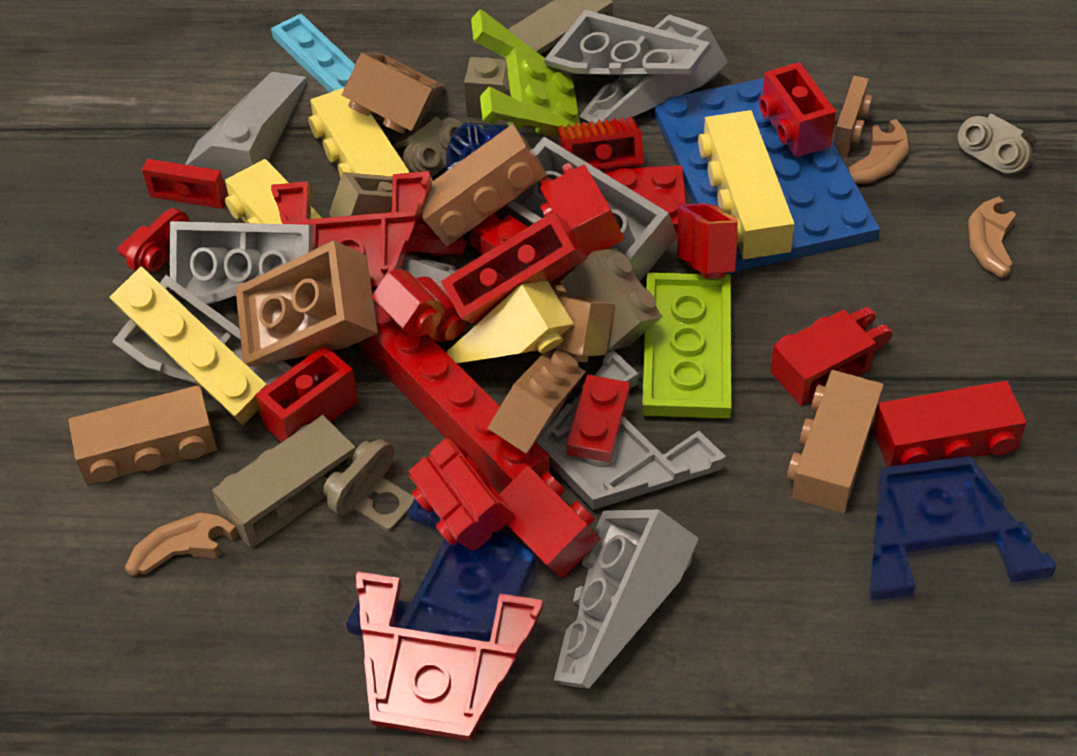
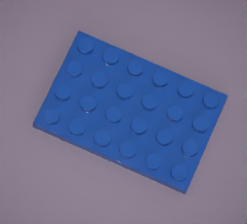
(816, 186)

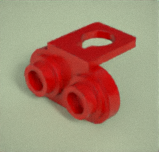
(151, 245)

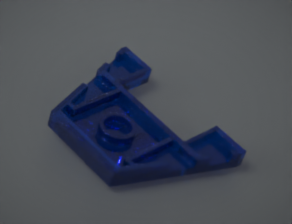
(944, 507)
(461, 586)

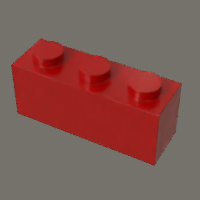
(528, 257)
(949, 425)

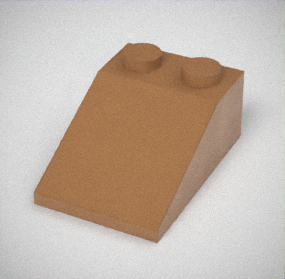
(391, 91)
(306, 306)

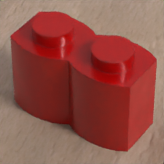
(707, 239)
(419, 306)

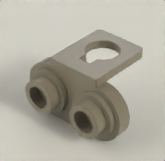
(996, 143)
(427, 145)
(364, 478)

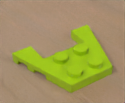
(538, 92)

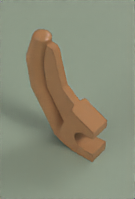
(885, 154)
(986, 236)
(185, 536)

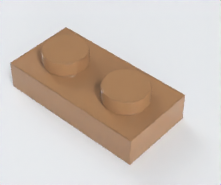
(849, 125)

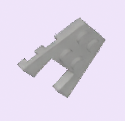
(635, 464)

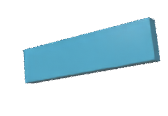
(314, 52)

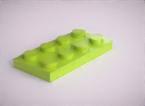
(688, 347)

